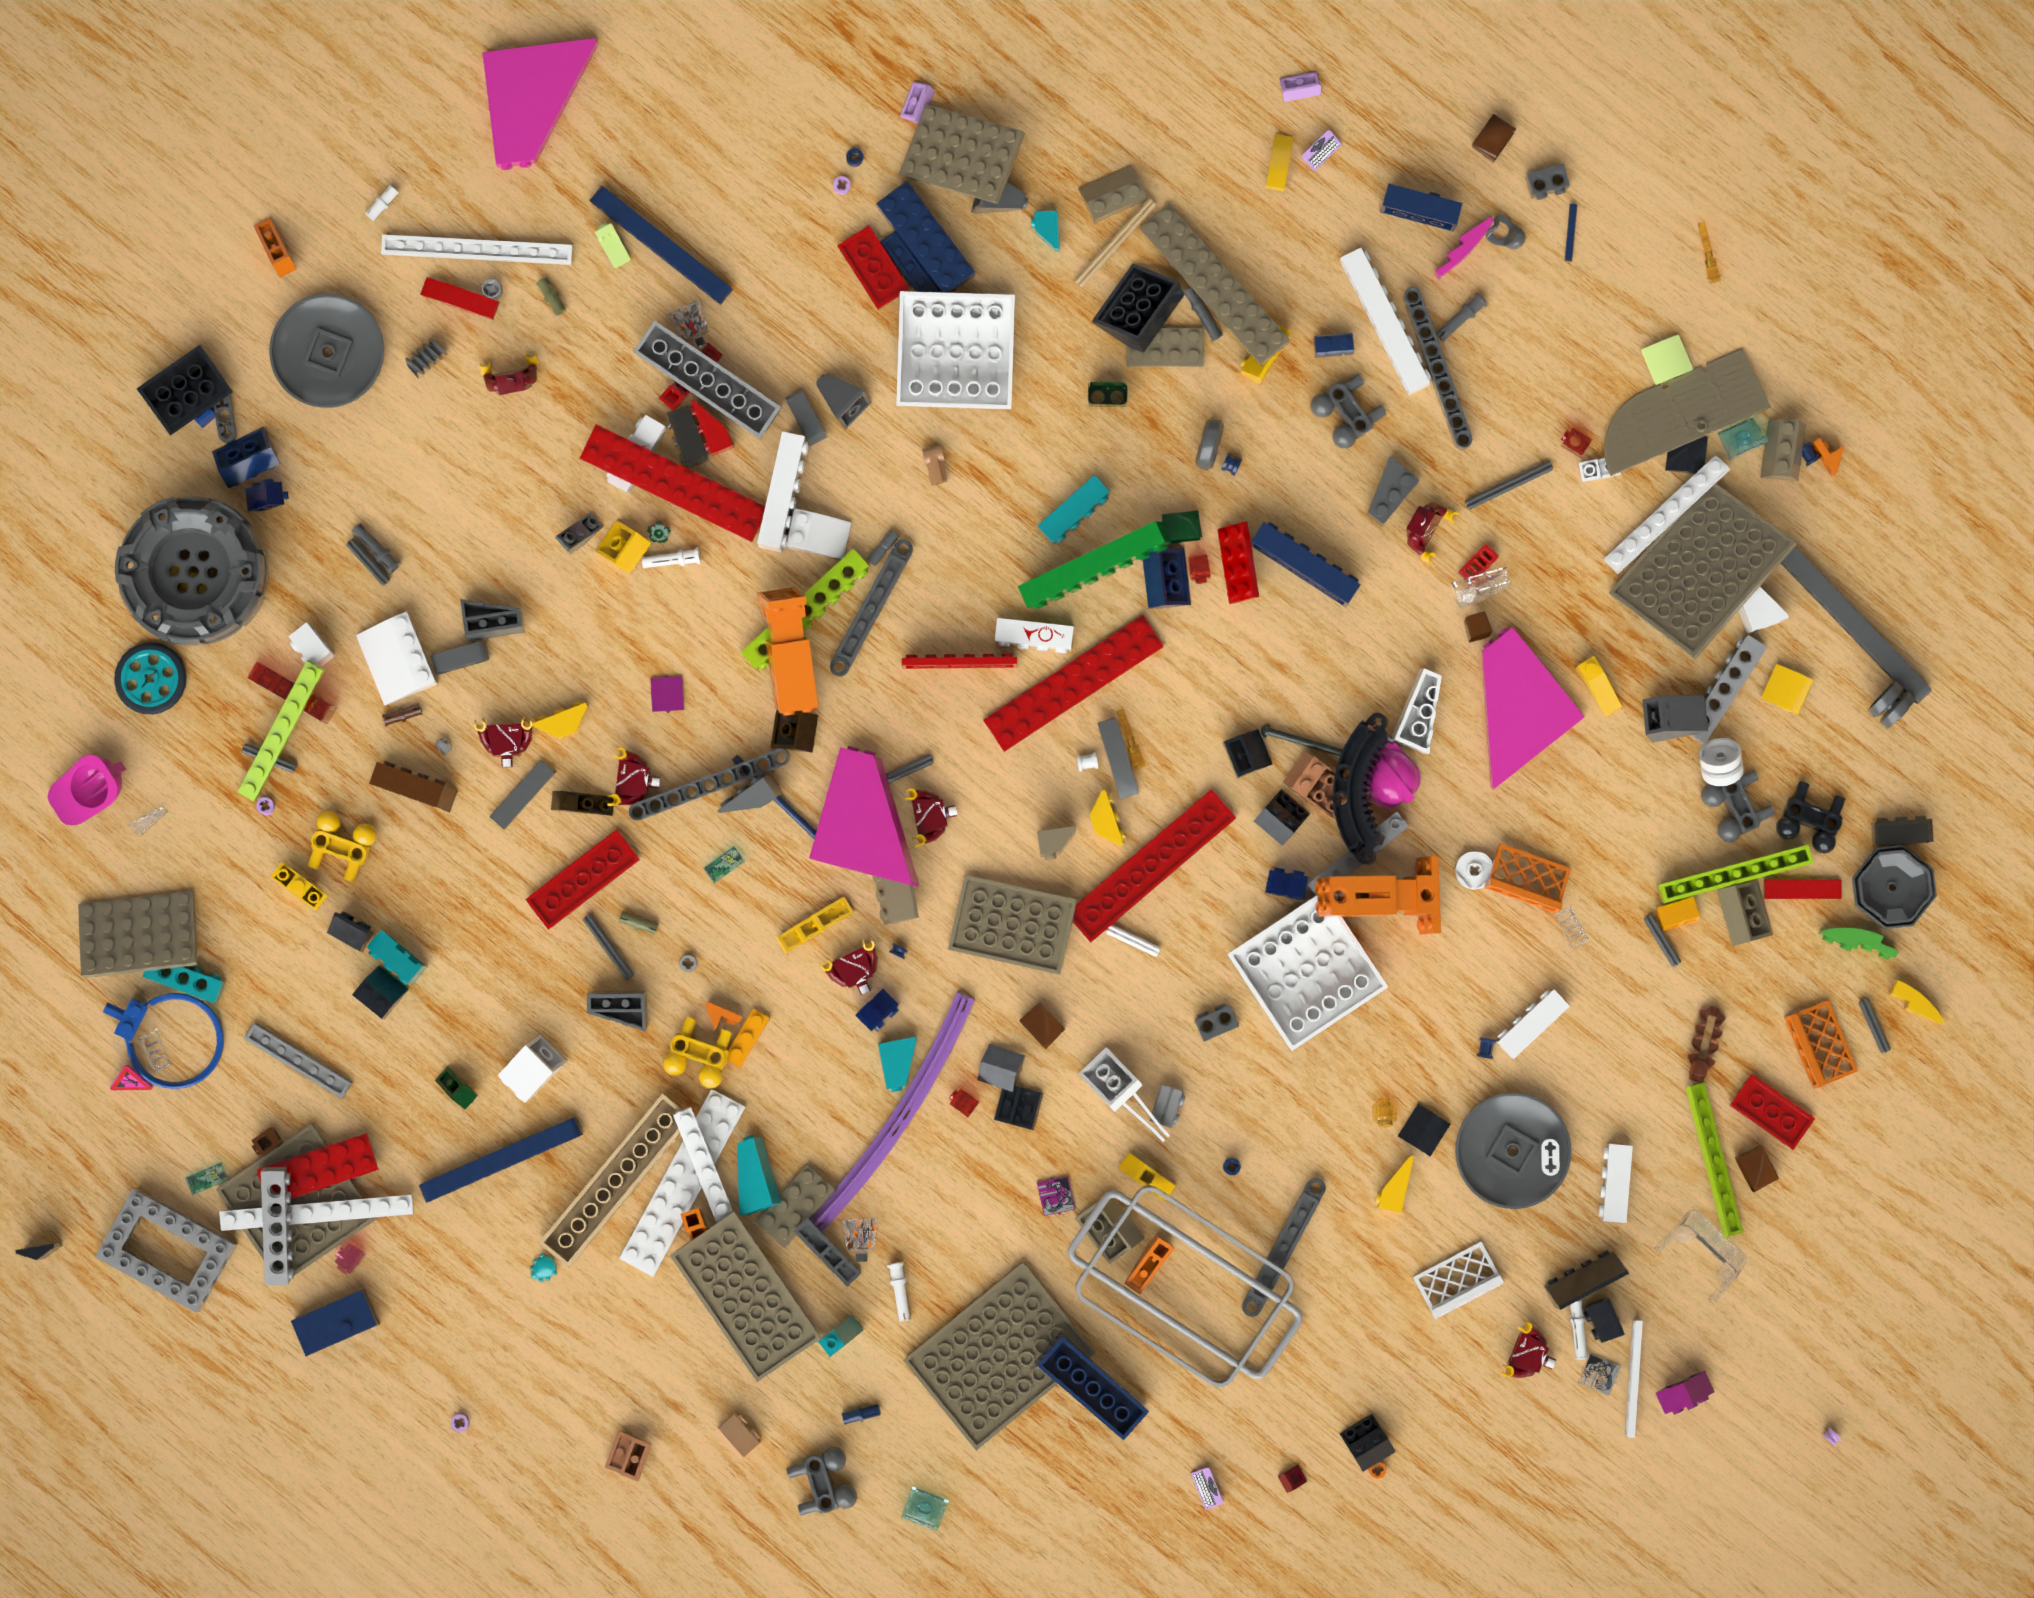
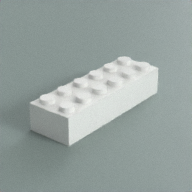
(782, 491)

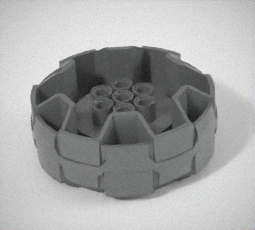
(158, 546)

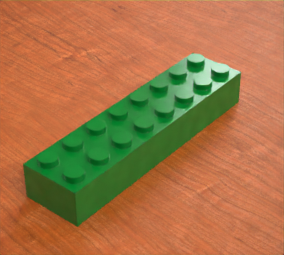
(1095, 564)

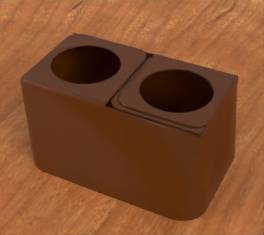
(1477, 627)

